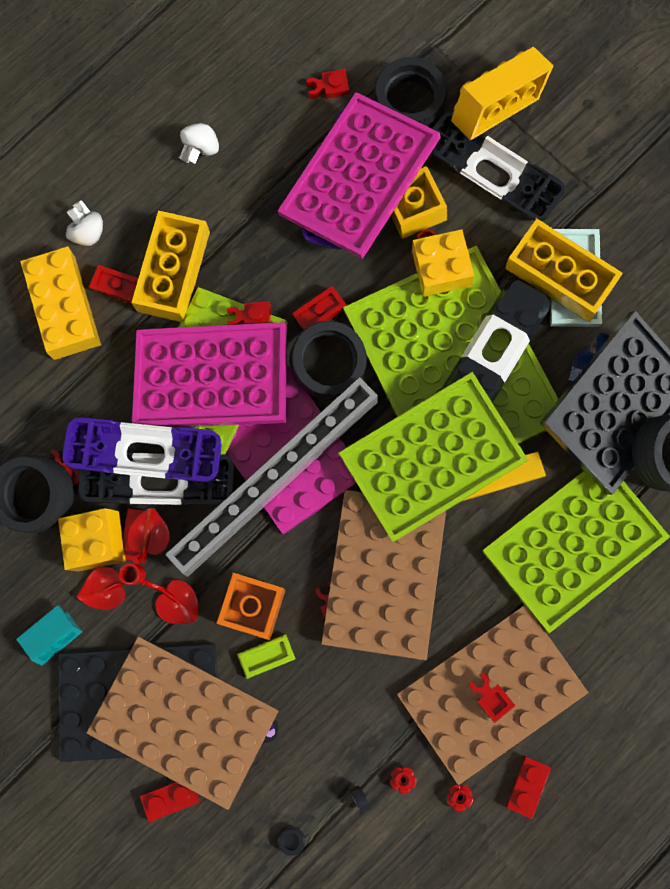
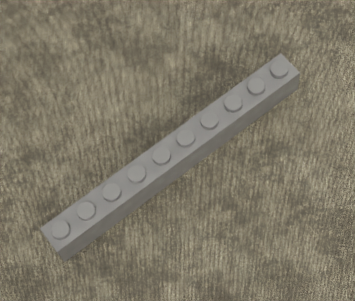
(272, 477)

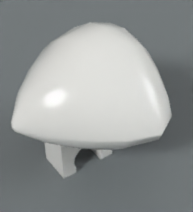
(196, 140)
(86, 225)

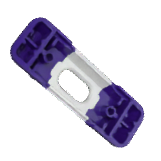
(104, 444)

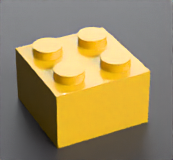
(420, 206)
(442, 263)
(91, 540)

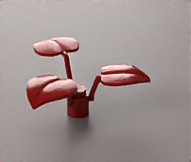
(104, 585)

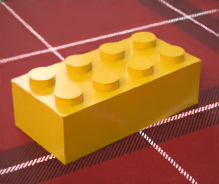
(501, 92)
(171, 266)
(563, 270)
(60, 303)

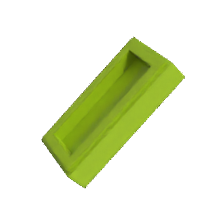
(266, 656)

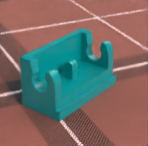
(49, 635)

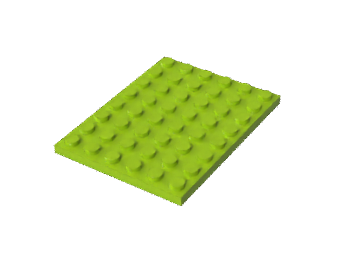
(420, 339)

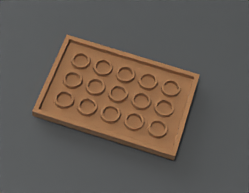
(382, 588)
(527, 669)
(183, 722)

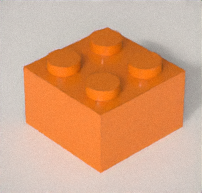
(251, 606)

